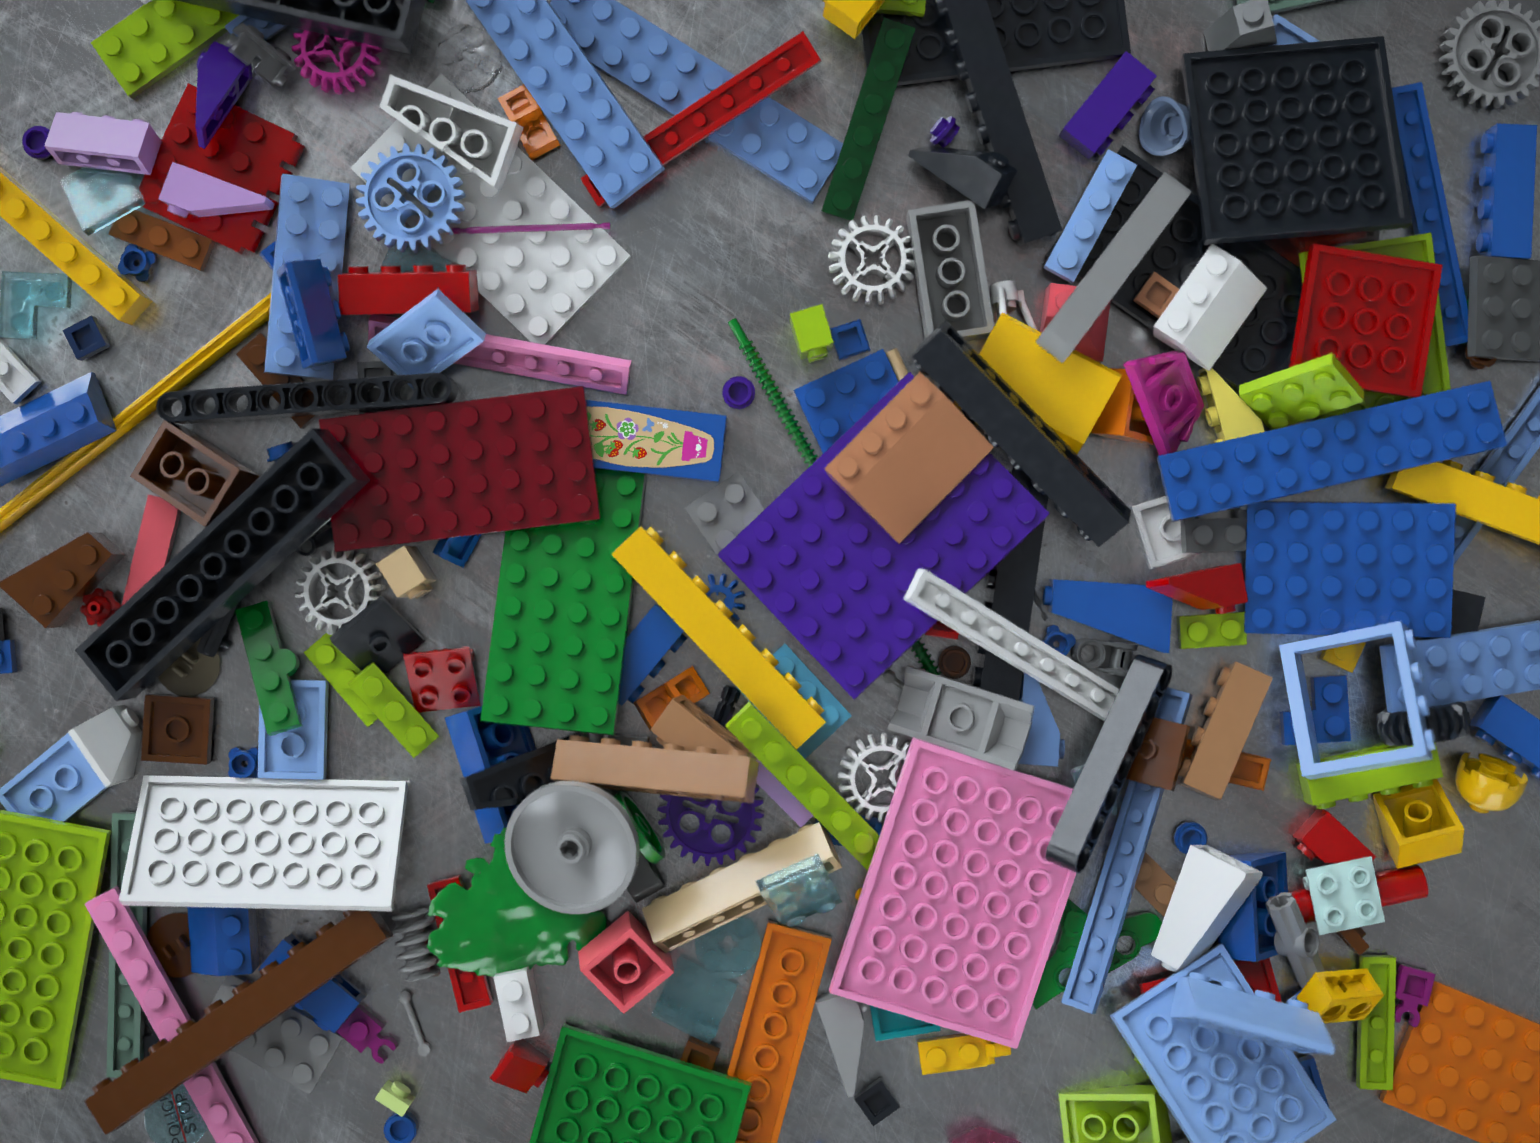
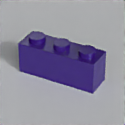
(1109, 106)

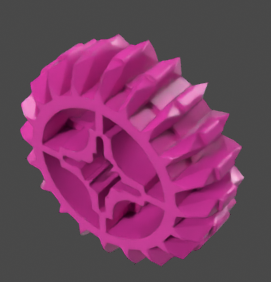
(311, 55)

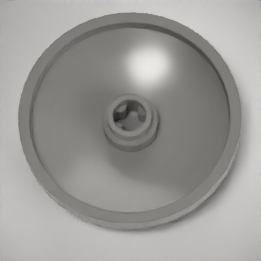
(572, 847)

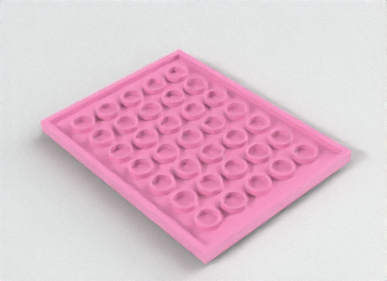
(959, 897)

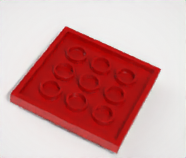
(1369, 315)

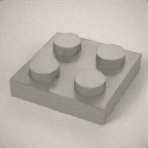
(725, 511)

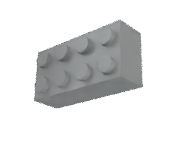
(950, 269)

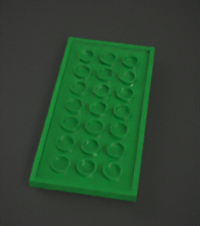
(564, 618)

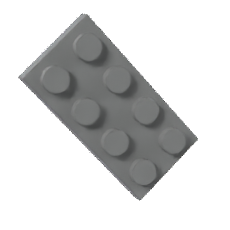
(288, 1045)

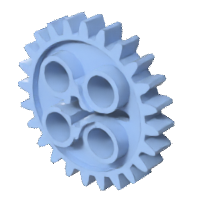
(430, 176)

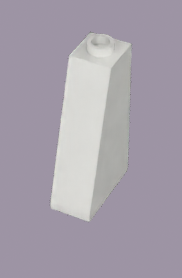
(1202, 905)

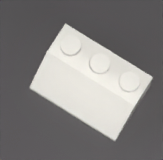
(1209, 307)

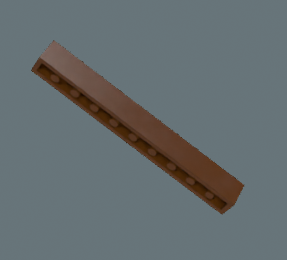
(236, 1019)

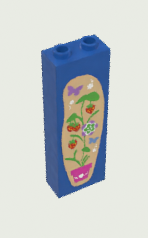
(657, 441)

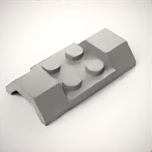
(962, 718)

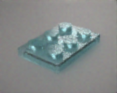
(799, 891)

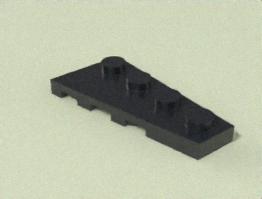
(511, 779)

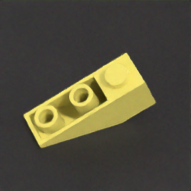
(1225, 409)

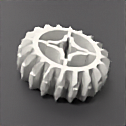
(891, 239)
(330, 580)
(872, 790)

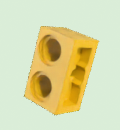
(1341, 995)

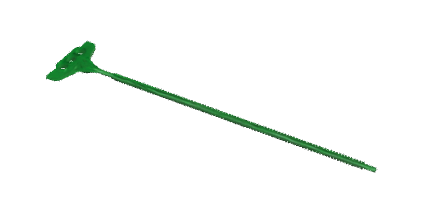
(1141, 926)

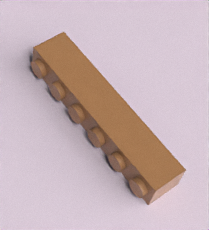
(656, 770)

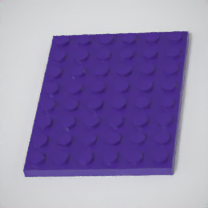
(845, 579)

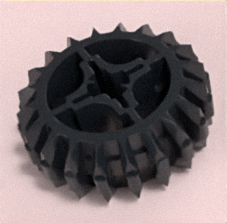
(1446, 721)

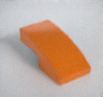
(524, 110)
(654, 703)

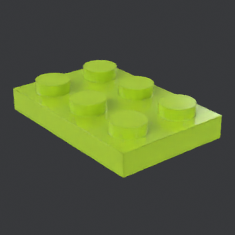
(1301, 392)

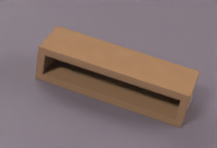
(1225, 730)

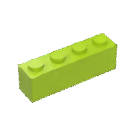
(1357, 785)

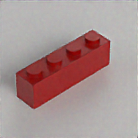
(399, 291)

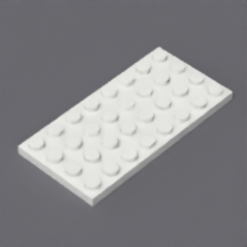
(527, 276)
(265, 843)

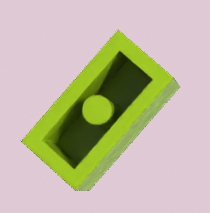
(811, 333)

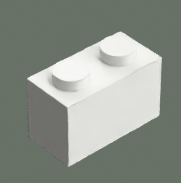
(519, 1004)

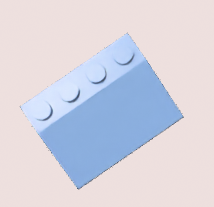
(1249, 1015)

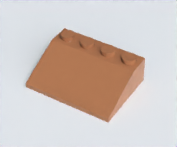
(909, 458)

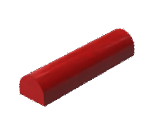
(1393, 885)

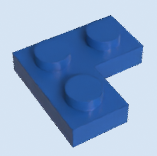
(1328, 710)

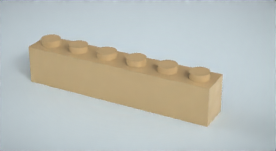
(731, 889)

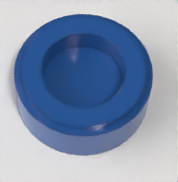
(401, 1129)

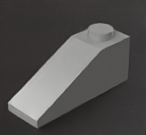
(844, 1030)

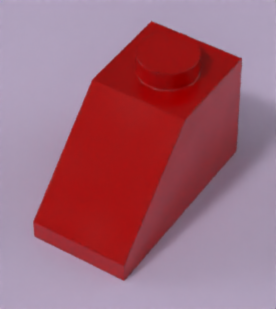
(1328, 840)
(521, 1067)

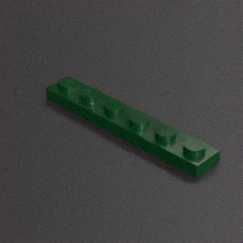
(868, 119)

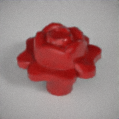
(99, 606)

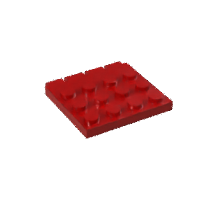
(242, 152)

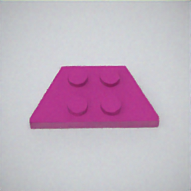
(1166, 397)

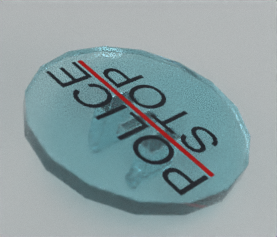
(174, 1119)

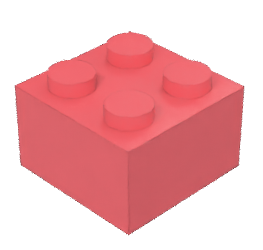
(625, 962)

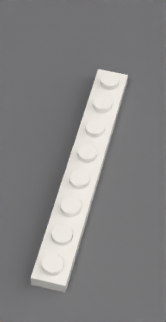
(1011, 643)

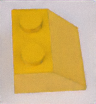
(1418, 824)

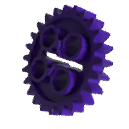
(701, 840)

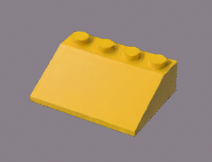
(1062, 394)

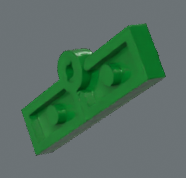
(270, 668)

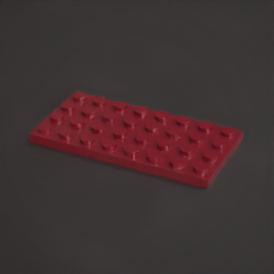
(467, 468)

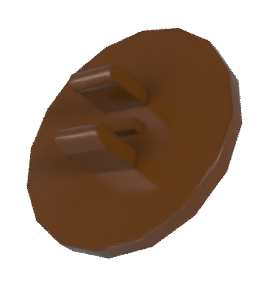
(171, 943)

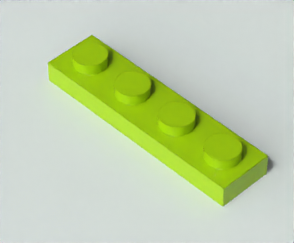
(1376, 1032)

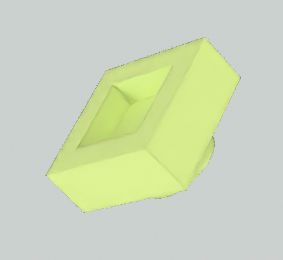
(395, 1097)

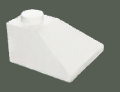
(110, 744)

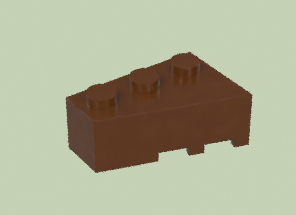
(57, 582)

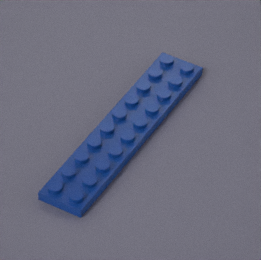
(1331, 451)

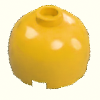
(1488, 783)

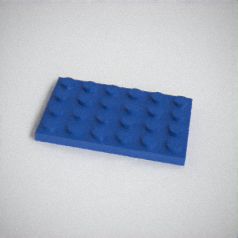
(1349, 567)

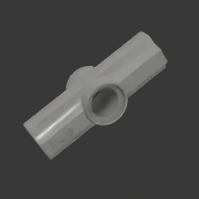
(1294, 937)

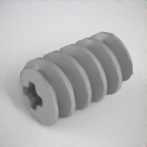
(415, 941)

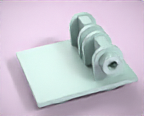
(1344, 895)

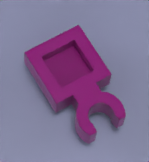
(1412, 988)
(363, 1030)

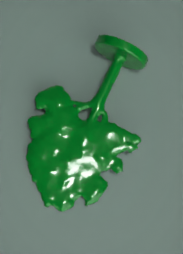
(503, 928)

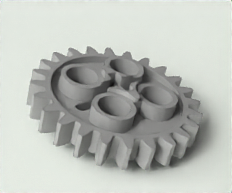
(1468, 39)

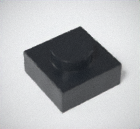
(876, 1101)

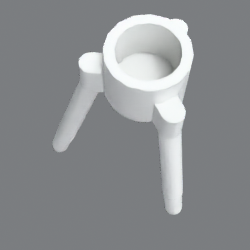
(1004, 299)

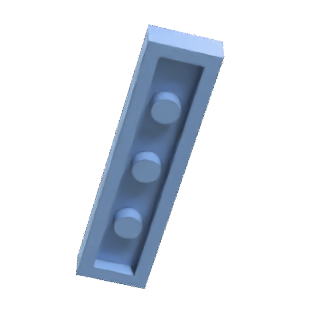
(1090, 216)

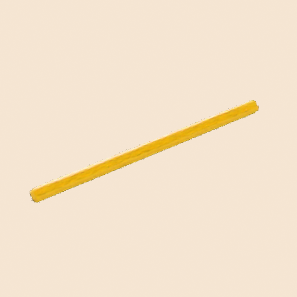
(136, 412)

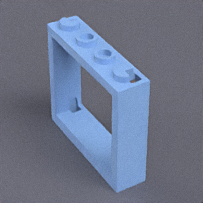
(1301, 711)

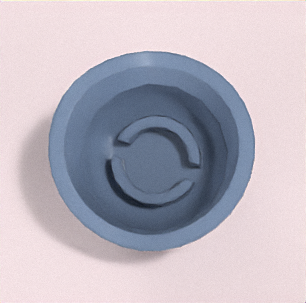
(1164, 126)

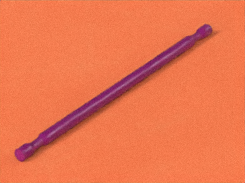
(530, 228)

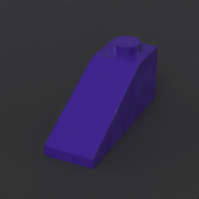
(219, 86)

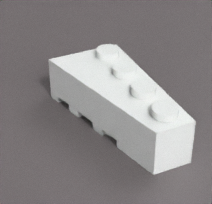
(465, 133)

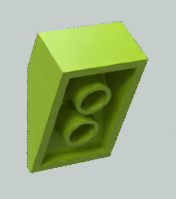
(1115, 1115)

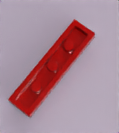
(469, 989)

